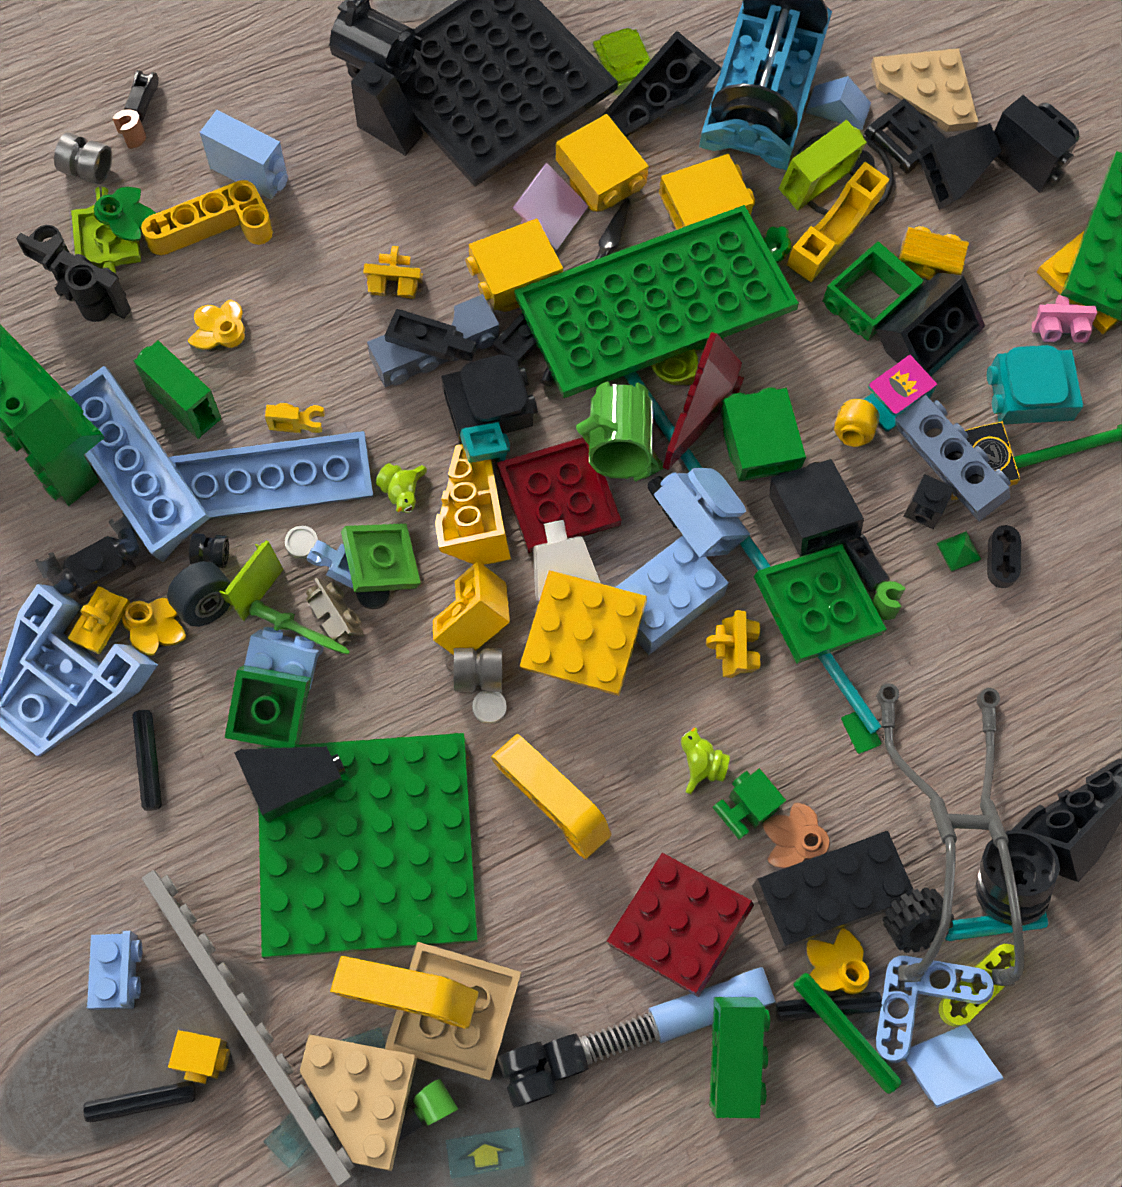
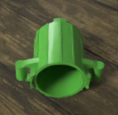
(621, 432)

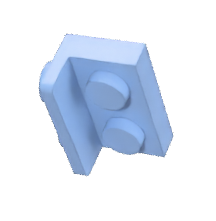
(113, 971)

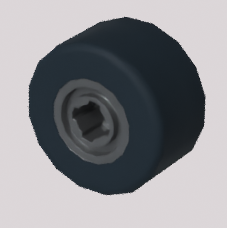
(196, 594)

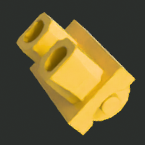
(379, 274)
(98, 620)
(731, 644)

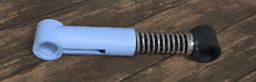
(664, 1022)

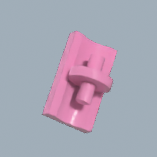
(1064, 318)

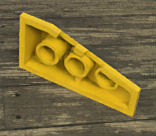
(471, 513)

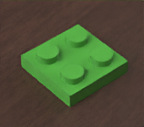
(380, 557)

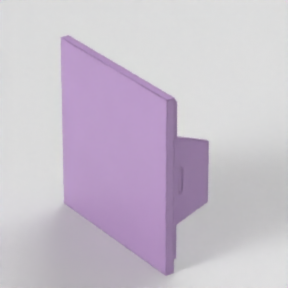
(552, 203)

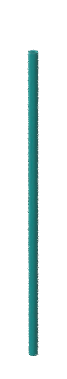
(760, 563)

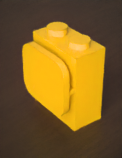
(601, 164)
(704, 191)
(511, 262)

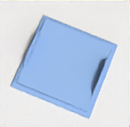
(951, 1066)

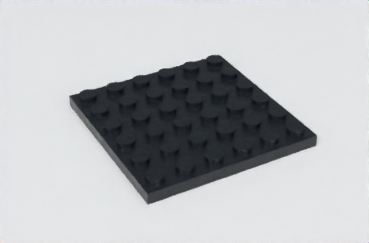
(499, 81)

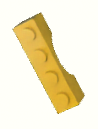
(850, 209)

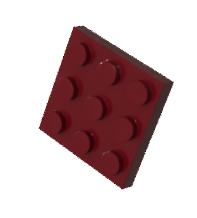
(555, 487)
(680, 924)

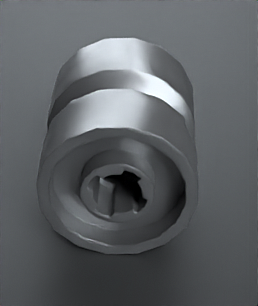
(83, 157)
(477, 669)

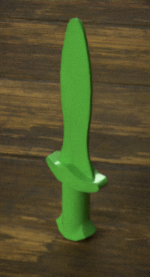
(286, 621)

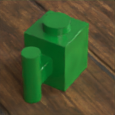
(754, 799)

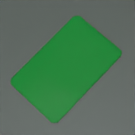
(859, 734)

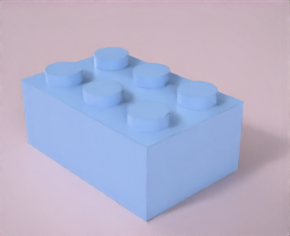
(677, 592)

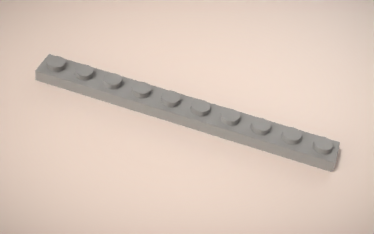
(256, 1036)

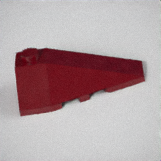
(714, 381)

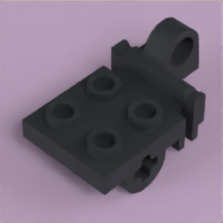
(93, 289)

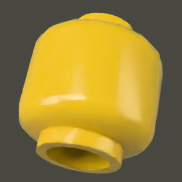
(856, 422)

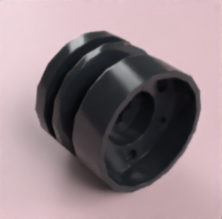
(1035, 876)

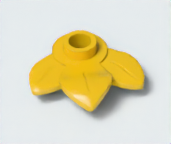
(218, 326)
(155, 628)
(836, 960)

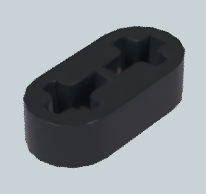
(1011, 556)

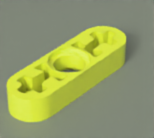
(969, 1011)

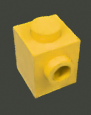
(198, 1056)

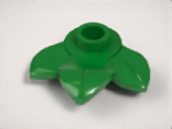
(127, 214)

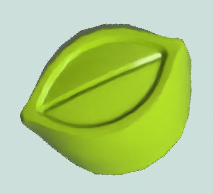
(678, 369)

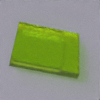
(622, 54)

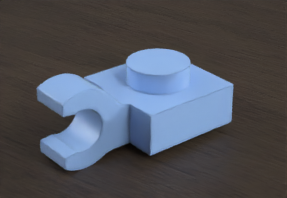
(336, 560)

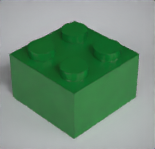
(267, 707)

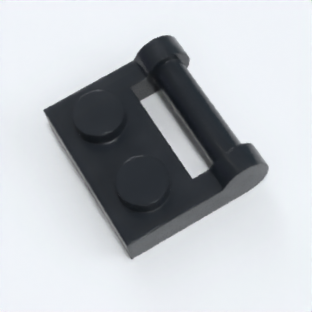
(910, 128)

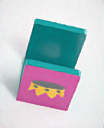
(898, 390)

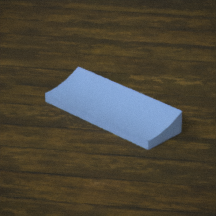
(137, 467)
(278, 474)

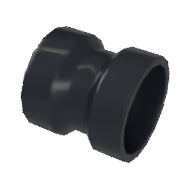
(209, 549)

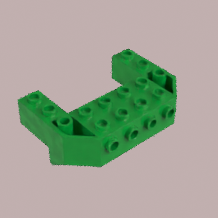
(45, 424)

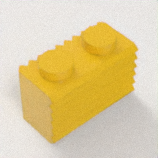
(932, 253)

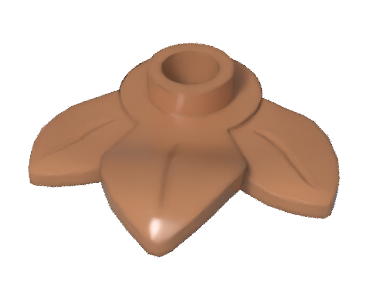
(790, 836)

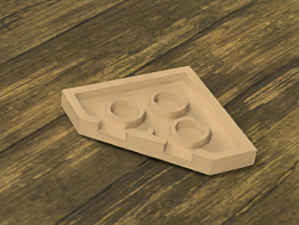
(931, 83)
(361, 1095)

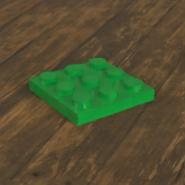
(819, 603)

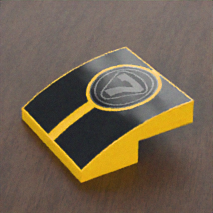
(994, 442)

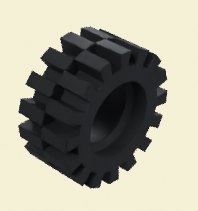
(915, 919)

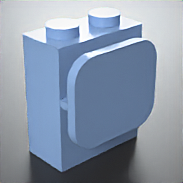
(704, 510)

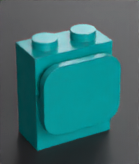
(1035, 385)

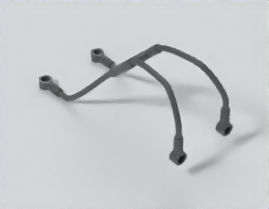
(946, 823)

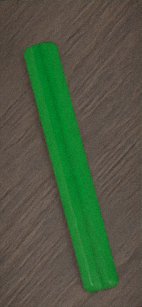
(847, 1033)

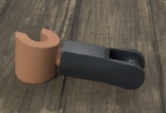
(129, 120)

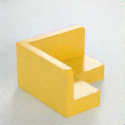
(476, 613)

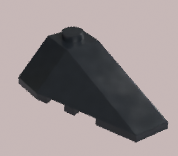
(664, 83)
(1080, 821)

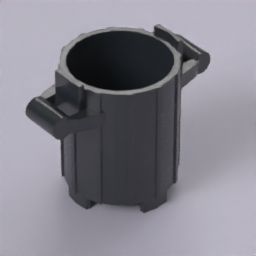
(368, 35)

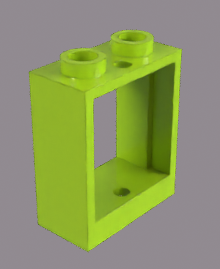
(822, 164)

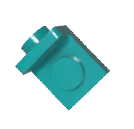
(485, 443)

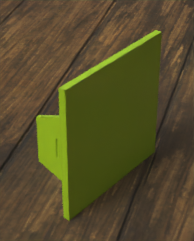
(253, 579)

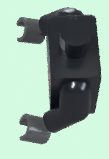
(95, 564)

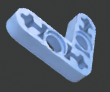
(925, 988)

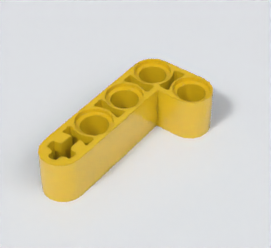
(166, 229)
(554, 795)
(405, 990)

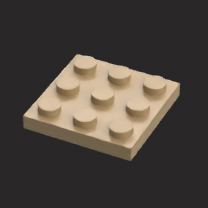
(452, 1047)

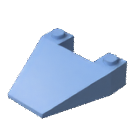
(55, 685)

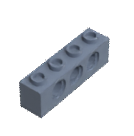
(977, 498)

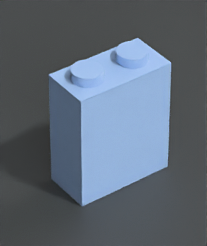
(244, 154)

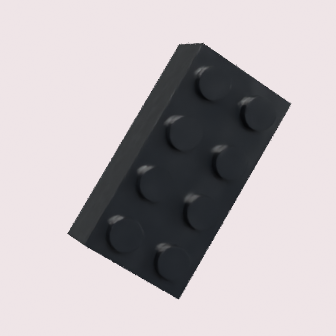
(832, 890)

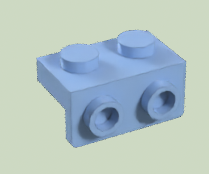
(281, 653)

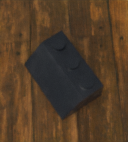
(932, 323)

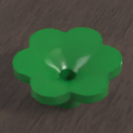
(778, 242)

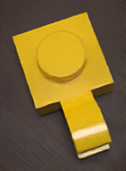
(289, 418)

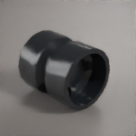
(527, 1074)

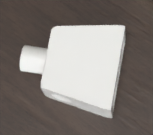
(561, 556)

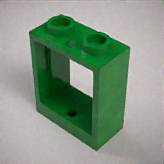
(889, 270)

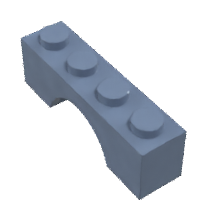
(399, 363)

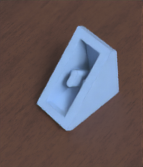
(839, 101)

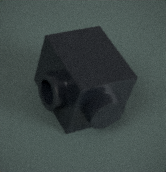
(928, 501)

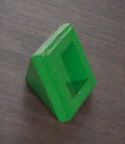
(958, 551)

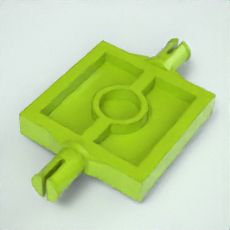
(98, 242)

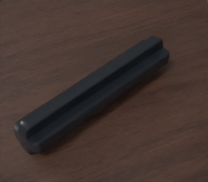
(146, 760)
(847, 1003)
(139, 1101)

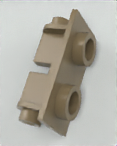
(329, 600)

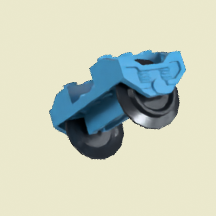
(759, 109)

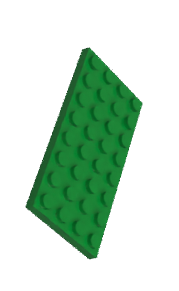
(654, 300)

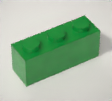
(738, 1057)

